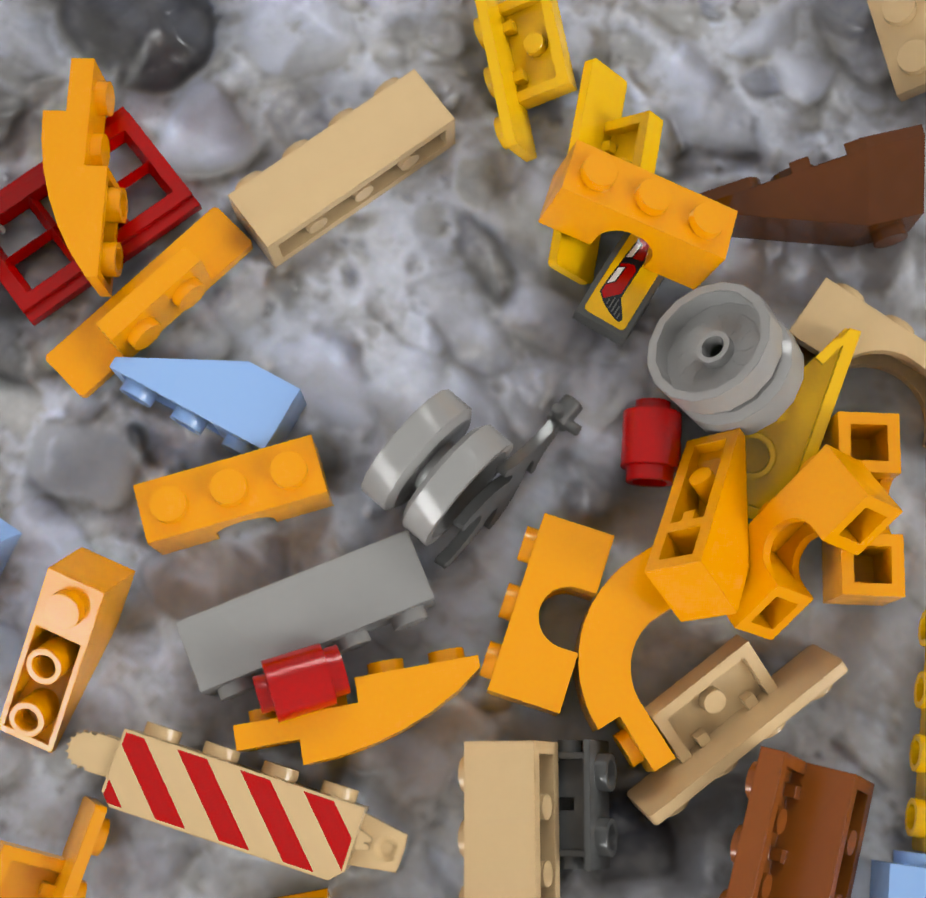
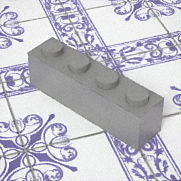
(319, 605)

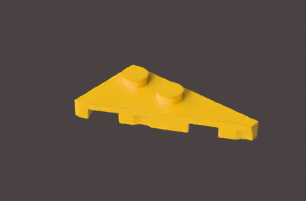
(782, 447)

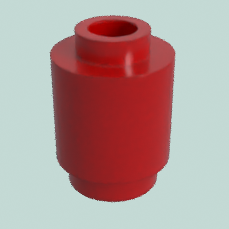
(651, 443)
(301, 681)

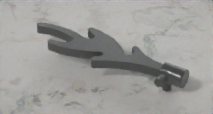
(495, 497)

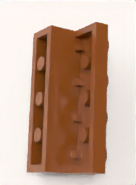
(798, 830)

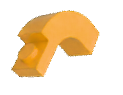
(604, 662)

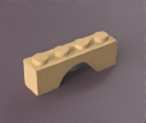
(884, 340)

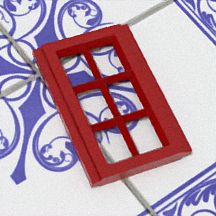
(133, 235)

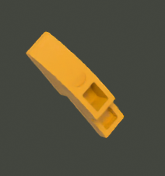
(78, 177)
(388, 704)

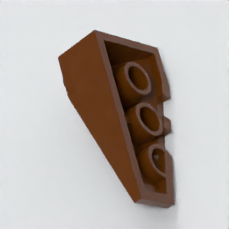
(844, 202)

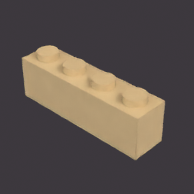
(343, 167)
(510, 819)

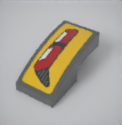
(619, 291)

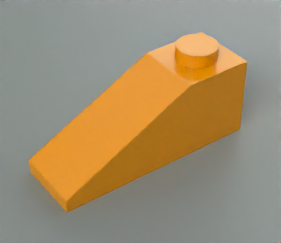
(703, 535)

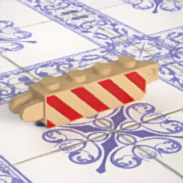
(236, 804)

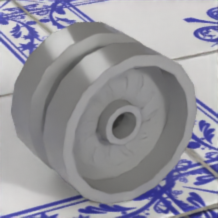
(725, 359)
(435, 466)

